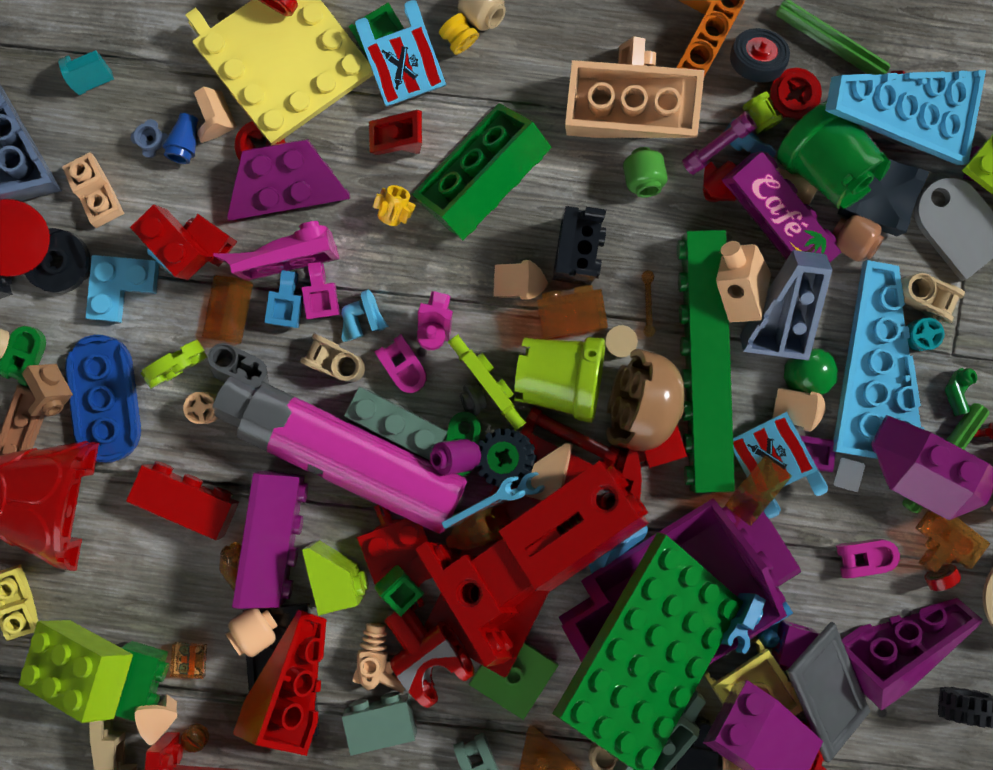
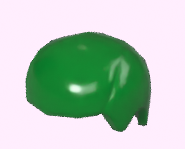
(811, 375)

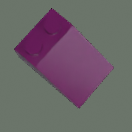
(761, 732)

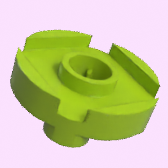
(173, 364)

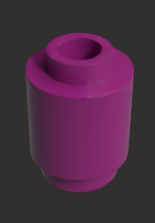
(455, 456)

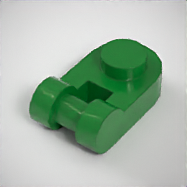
(27, 344)

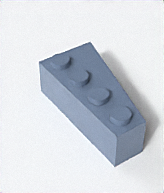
(22, 167)

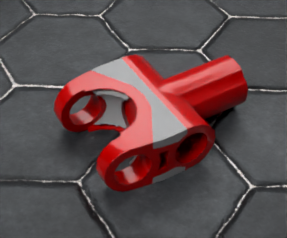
(424, 650)

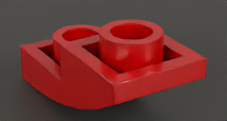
(629, 465)

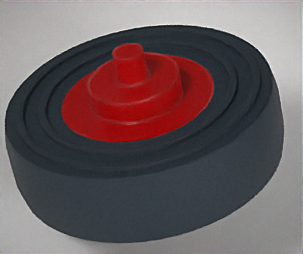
(759, 55)

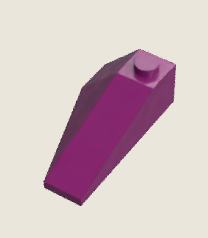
(904, 650)

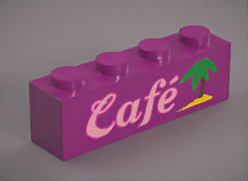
(777, 208)

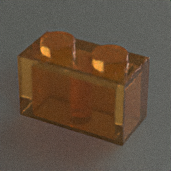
(571, 313)

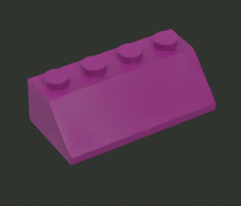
(270, 540)

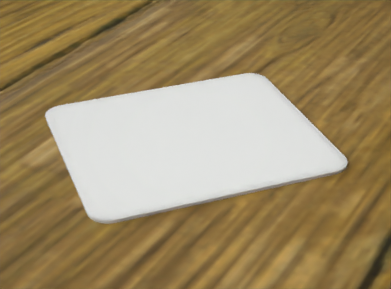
(849, 474)

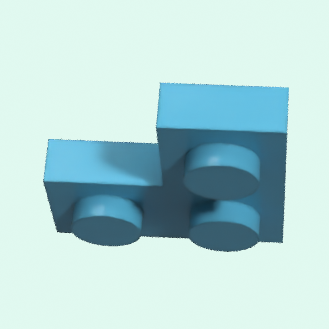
(111, 279)

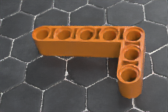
(702, 42)

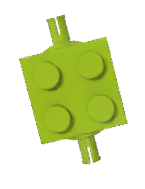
(481, 369)

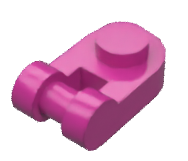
(410, 374)
(878, 554)

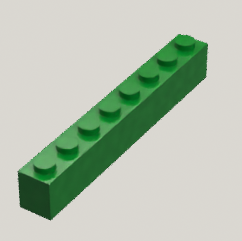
(707, 365)

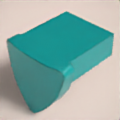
(85, 72)

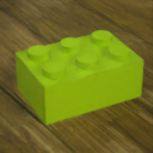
(75, 670)

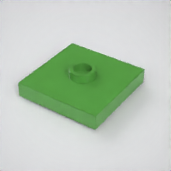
(521, 686)

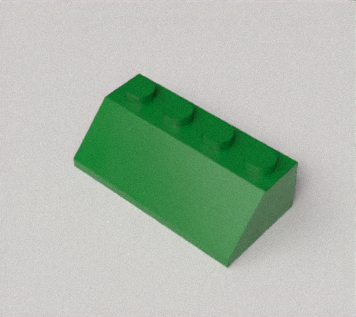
(482, 170)

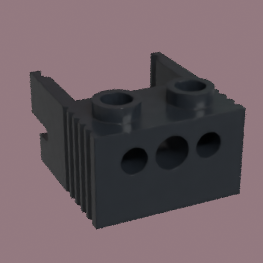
(570, 237)

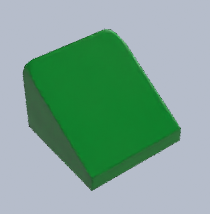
(398, 590)

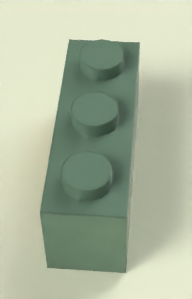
(395, 422)

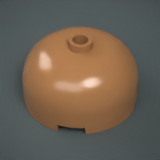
(645, 402)

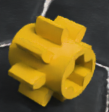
(393, 205)

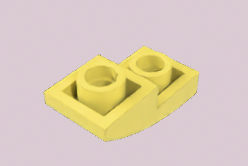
(17, 605)

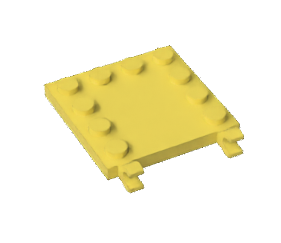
(280, 64)

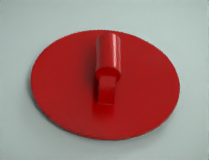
(22, 238)

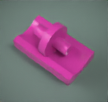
(434, 321)

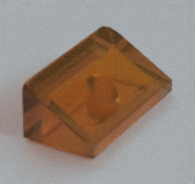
(227, 309)

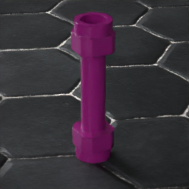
(739, 128)

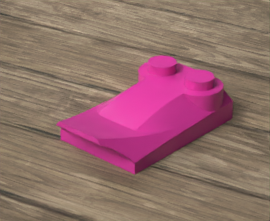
(288, 253)

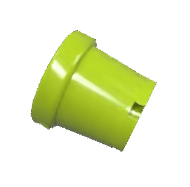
(561, 375)

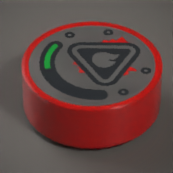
(944, 579)

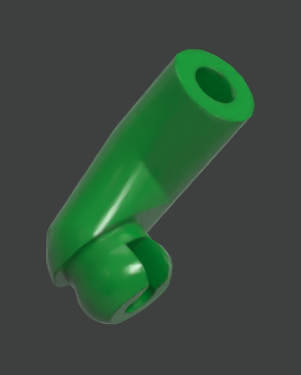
(957, 386)

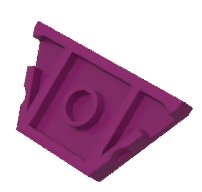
(283, 179)

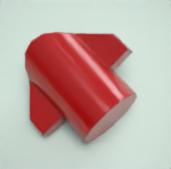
(713, 187)

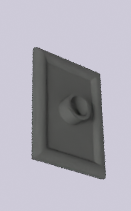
(829, 691)

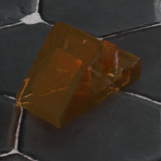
(758, 490)

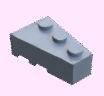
(791, 308)

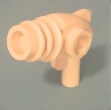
(372, 661)

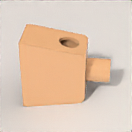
(745, 273)

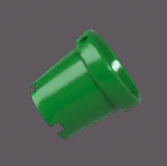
(833, 156)

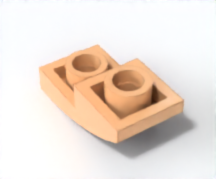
(93, 190)

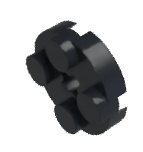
(74, 267)

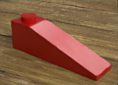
(282, 701)

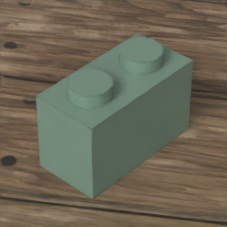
(379, 723)

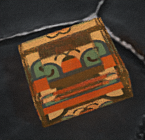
(188, 660)

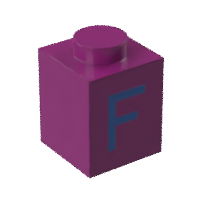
(792, 643)

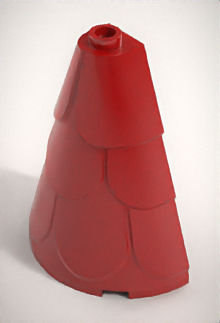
(41, 499)

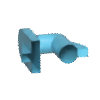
(351, 325)

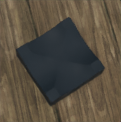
(891, 199)

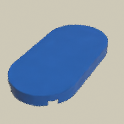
(103, 396)

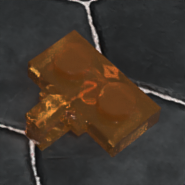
(949, 541)

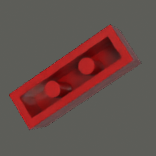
(183, 500)

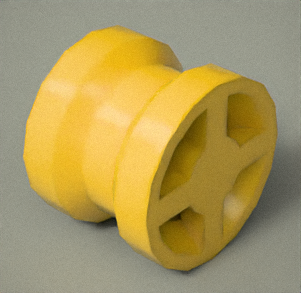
(458, 33)

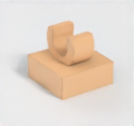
(634, 53)

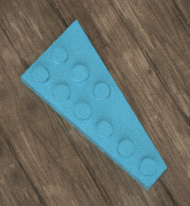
(916, 108)
(878, 363)

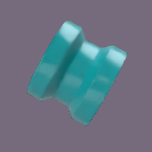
(931, 333)

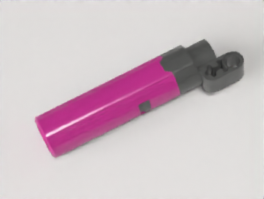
(330, 445)

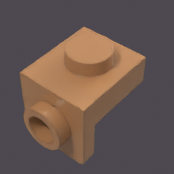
(48, 389)

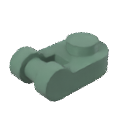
(479, 745)

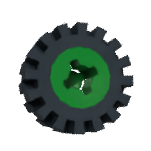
(516, 462)

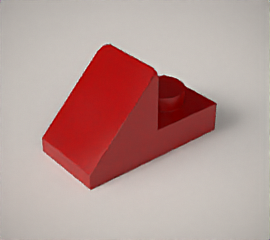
(396, 133)

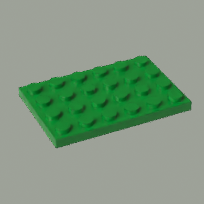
(649, 655)

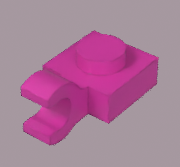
(319, 298)

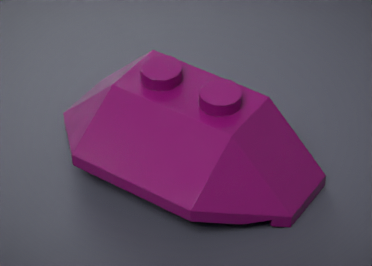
(931, 469)

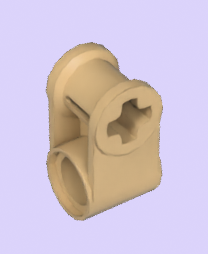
(935, 297)
(328, 358)

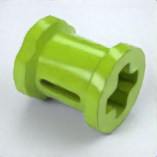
(762, 113)

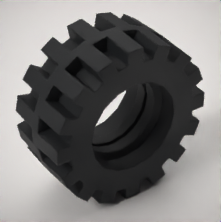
(966, 706)

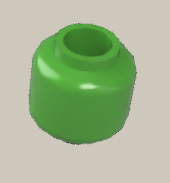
(645, 172)

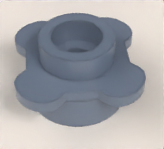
(141, 135)

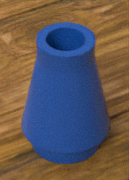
(182, 139)

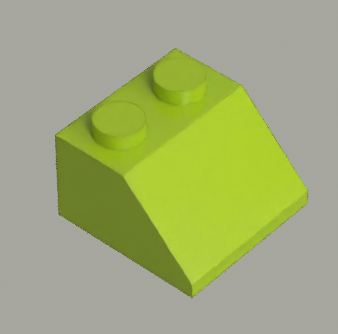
(333, 578)

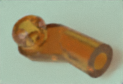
(229, 561)

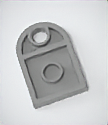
(960, 228)

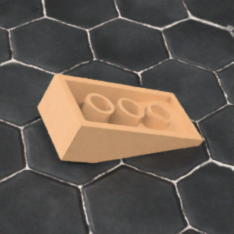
(633, 101)

